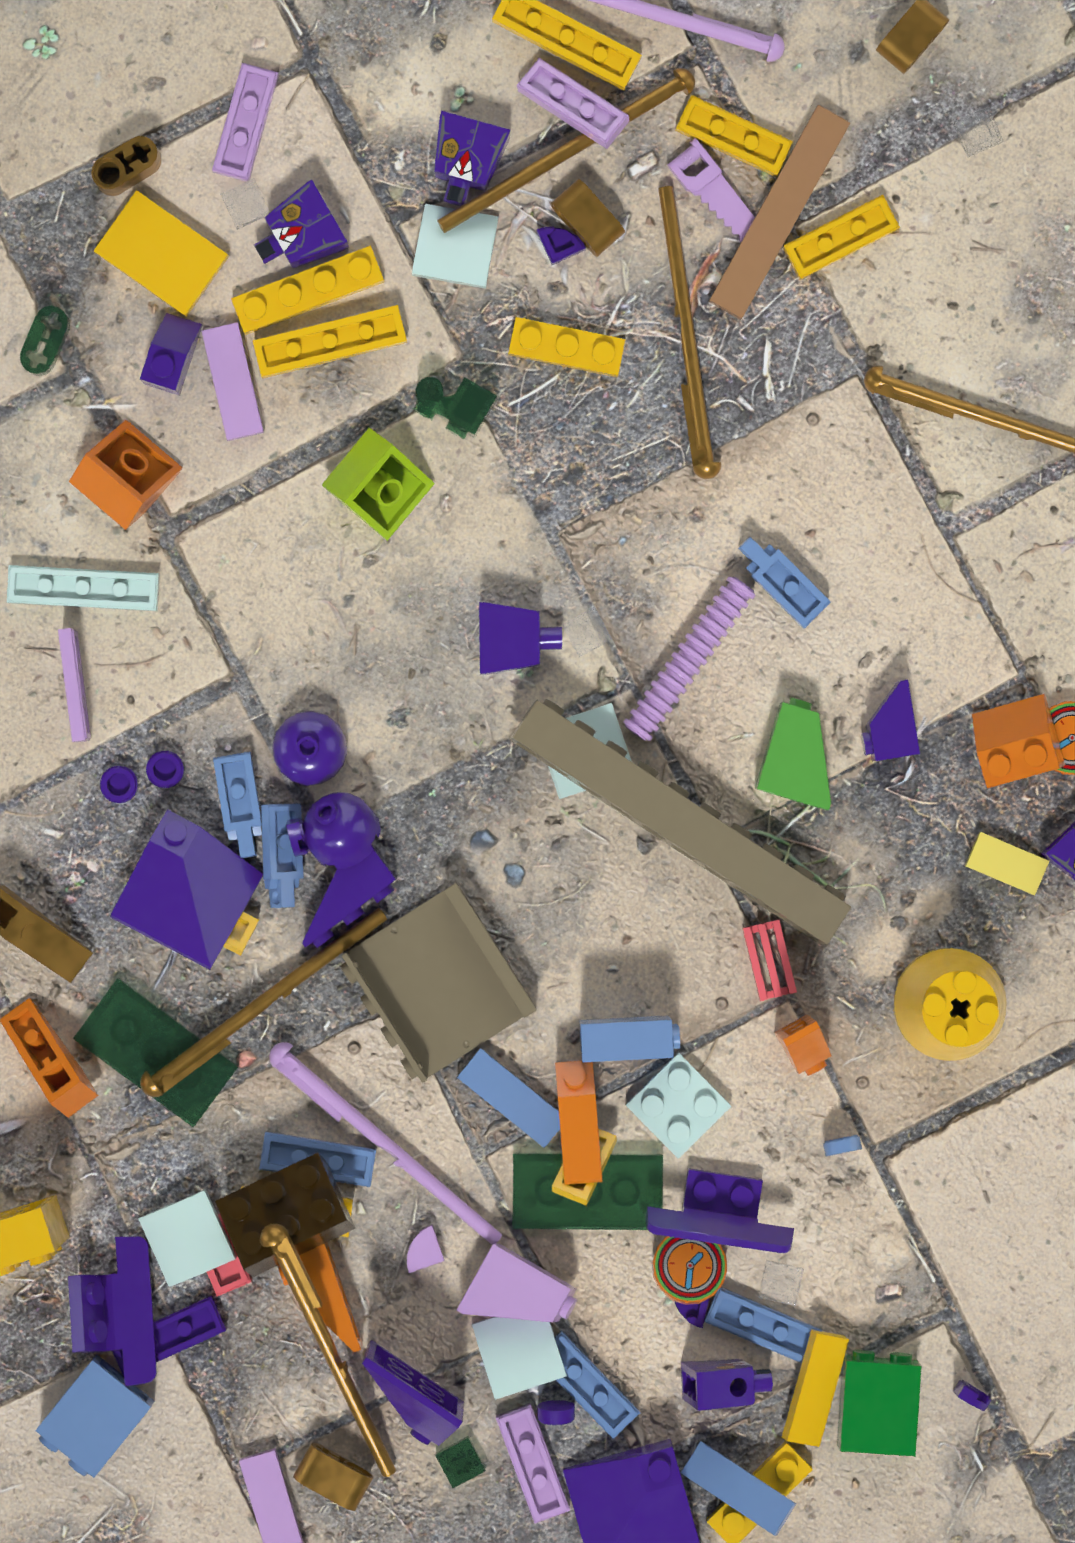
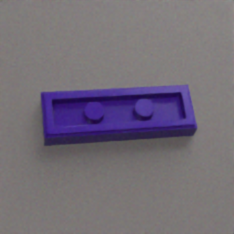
(184, 1329)

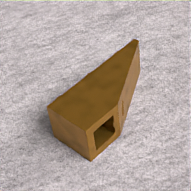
(40, 936)

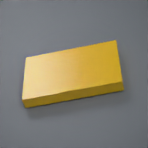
(161, 253)

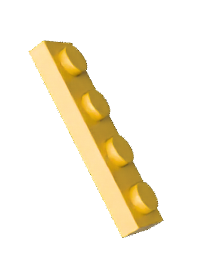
(568, 40)
(307, 290)
(329, 341)

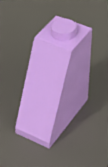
(517, 1290)

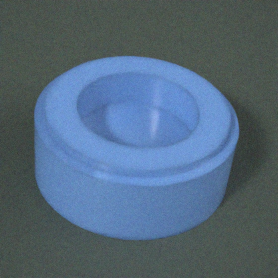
(842, 1145)

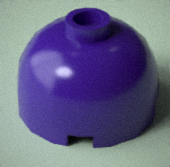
(309, 748)
(340, 830)

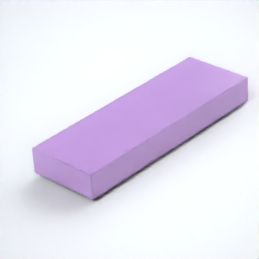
(573, 103)
(245, 122)
(232, 381)
(74, 685)
(532, 1463)
(270, 1498)

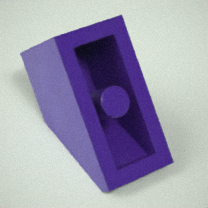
(171, 354)
(892, 727)

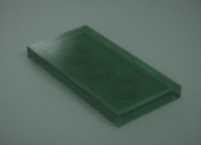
(141, 1037)
(616, 1203)

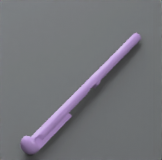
(702, 25)
(338, 1107)

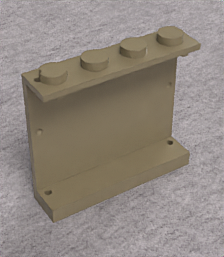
(437, 983)

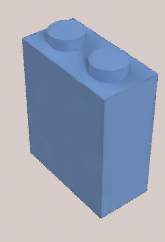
(628, 1038)
(94, 1417)

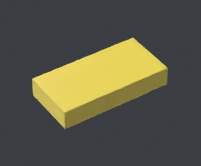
(1006, 863)

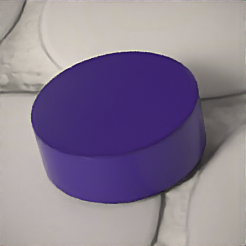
(165, 769)
(119, 784)
(556, 1412)

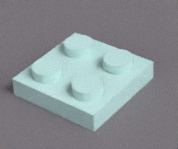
(678, 1105)

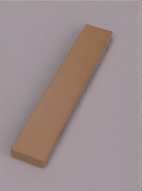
(779, 212)

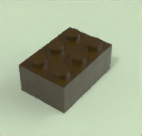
(297, 1197)

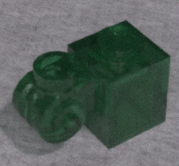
(462, 411)

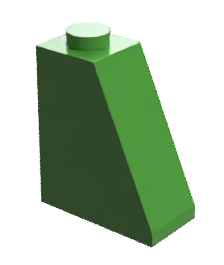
(795, 757)

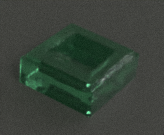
(460, 1462)

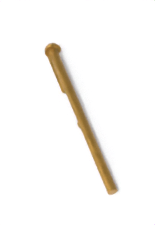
(683, 81)
(692, 392)
(948, 406)
(217, 1039)
(278, 1239)

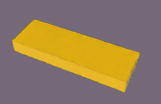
(734, 135)
(841, 237)
(815, 1388)

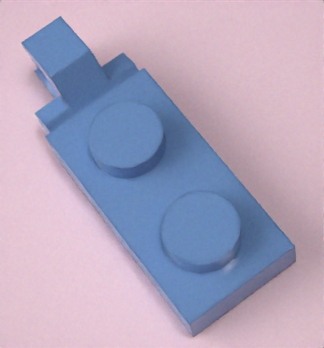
(784, 582)
(239, 800)
(280, 865)

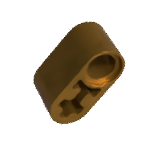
(912, 35)
(127, 151)
(587, 217)
(333, 1476)

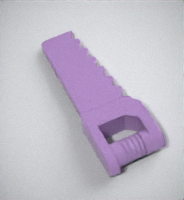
(712, 189)

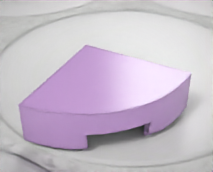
(424, 1250)

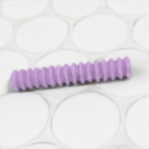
(689, 658)

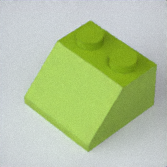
(378, 483)

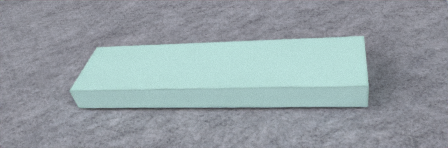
(83, 588)

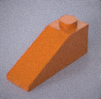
(804, 1045)
(48, 1059)
(578, 1122)
(335, 1306)

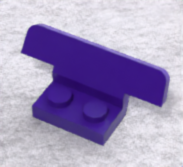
(720, 1211)
(117, 1311)

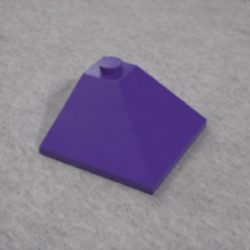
(187, 890)
(419, 1401)
(632, 1497)

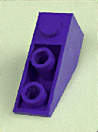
(347, 894)

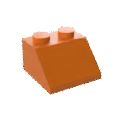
(125, 474)
(1016, 741)

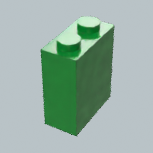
(879, 1404)

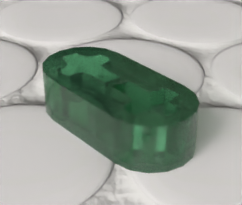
(53, 343)

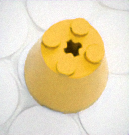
(925, 1001)

